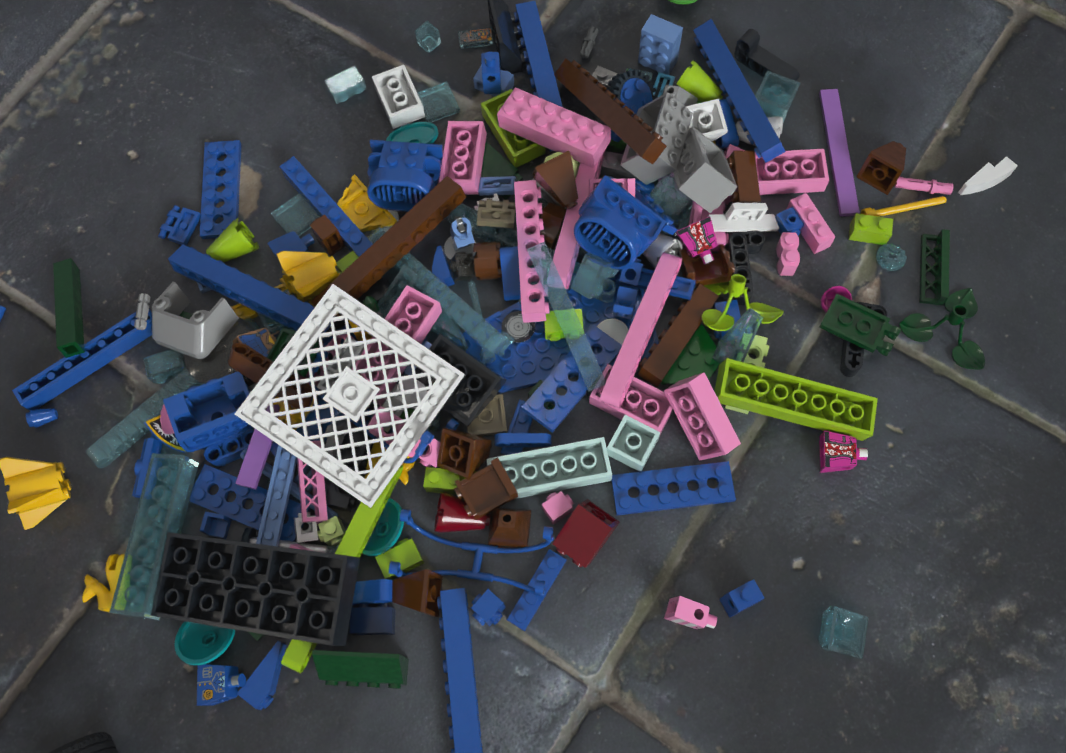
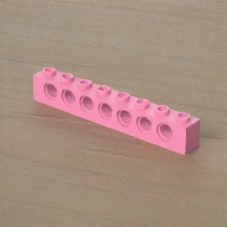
(525, 192)

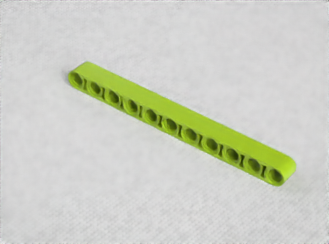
(352, 544)

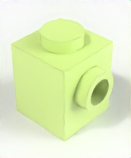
(331, 531)

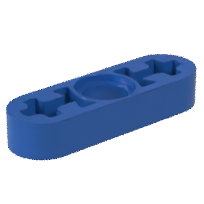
(523, 440)

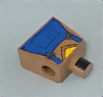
(259, 340)

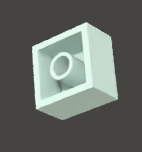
(633, 443)

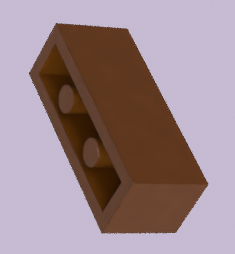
(745, 175)

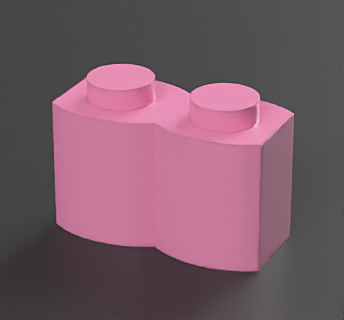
(787, 254)

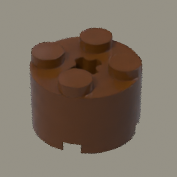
(487, 260)

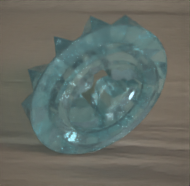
(889, 263)

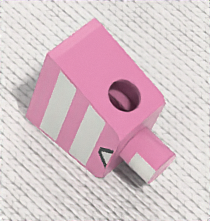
(682, 612)

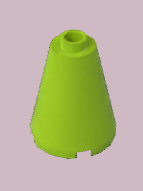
(699, 84)
(232, 242)

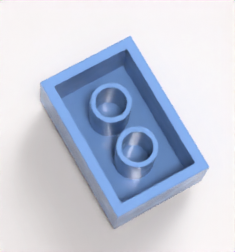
(659, 44)

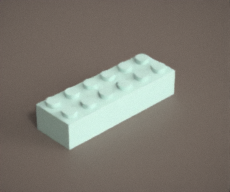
(557, 467)

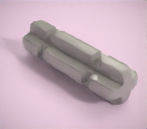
(142, 311)

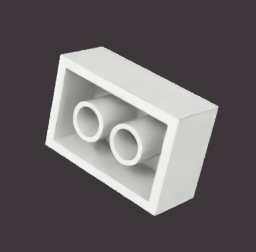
(398, 96)

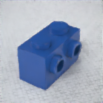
(487, 608)

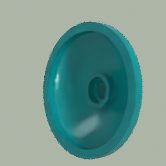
(415, 133)
(386, 530)
(201, 643)

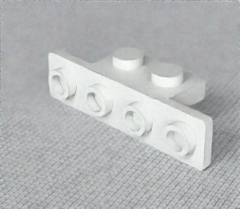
(744, 218)

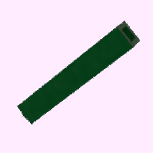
(68, 308)

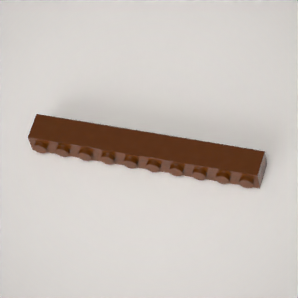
(611, 110)
(398, 240)

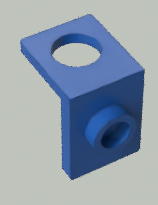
(637, 266)

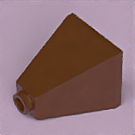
(884, 166)
(558, 179)
(462, 452)
(509, 528)
(418, 591)

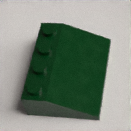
(361, 668)

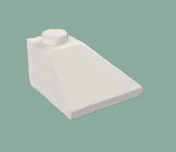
(708, 119)

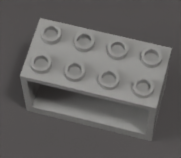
(672, 122)
(704, 172)

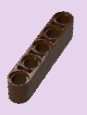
(255, 365)

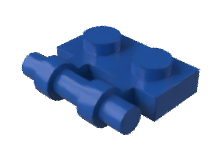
(183, 227)

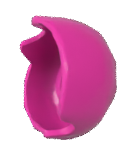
(830, 294)

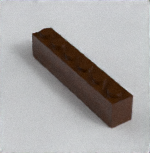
(675, 339)

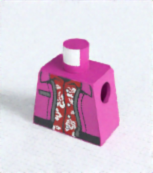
(699, 239)
(839, 452)

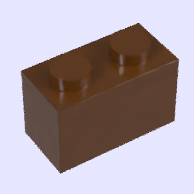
(327, 235)

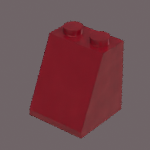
(585, 533)

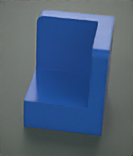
(215, 525)

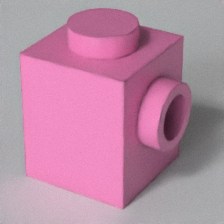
(557, 506)

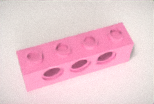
(427, 459)

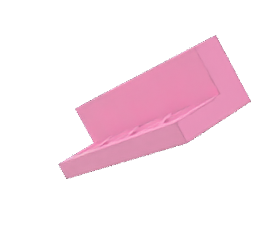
(319, 493)

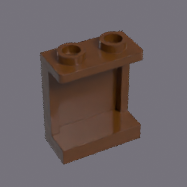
(714, 272)
(486, 490)

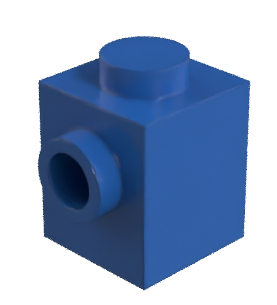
(789, 221)

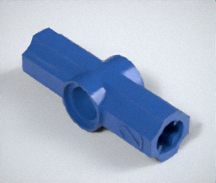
(141, 466)

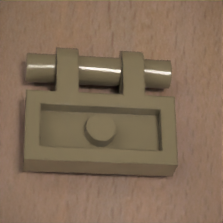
(496, 213)

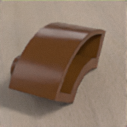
(552, 221)

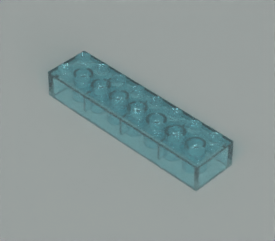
(159, 511)

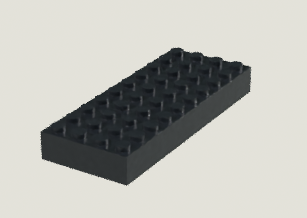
(257, 588)

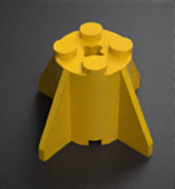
(307, 273)
(34, 488)

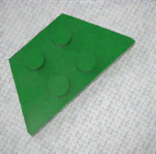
(694, 359)

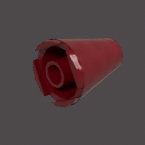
(453, 517)

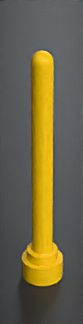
(904, 207)

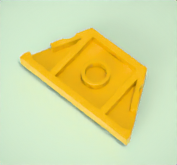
(361, 209)

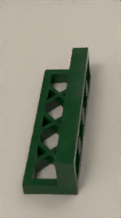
(941, 267)

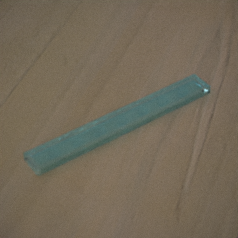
(566, 316)

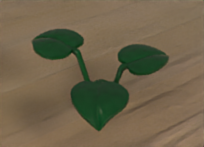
(961, 306)

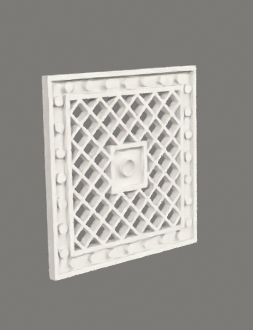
(350, 395)

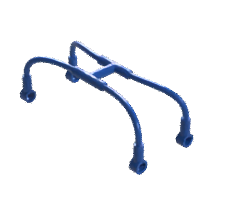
(425, 439)
(405, 516)

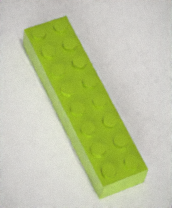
(795, 399)

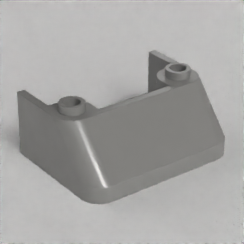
(189, 336)

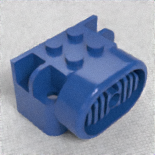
(402, 173)
(616, 224)
(208, 412)

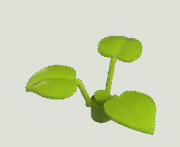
(735, 287)

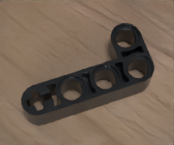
(759, 59)
(742, 252)
(848, 354)

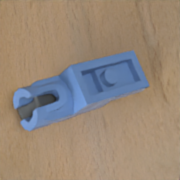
(461, 233)

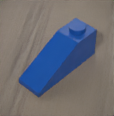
(264, 680)

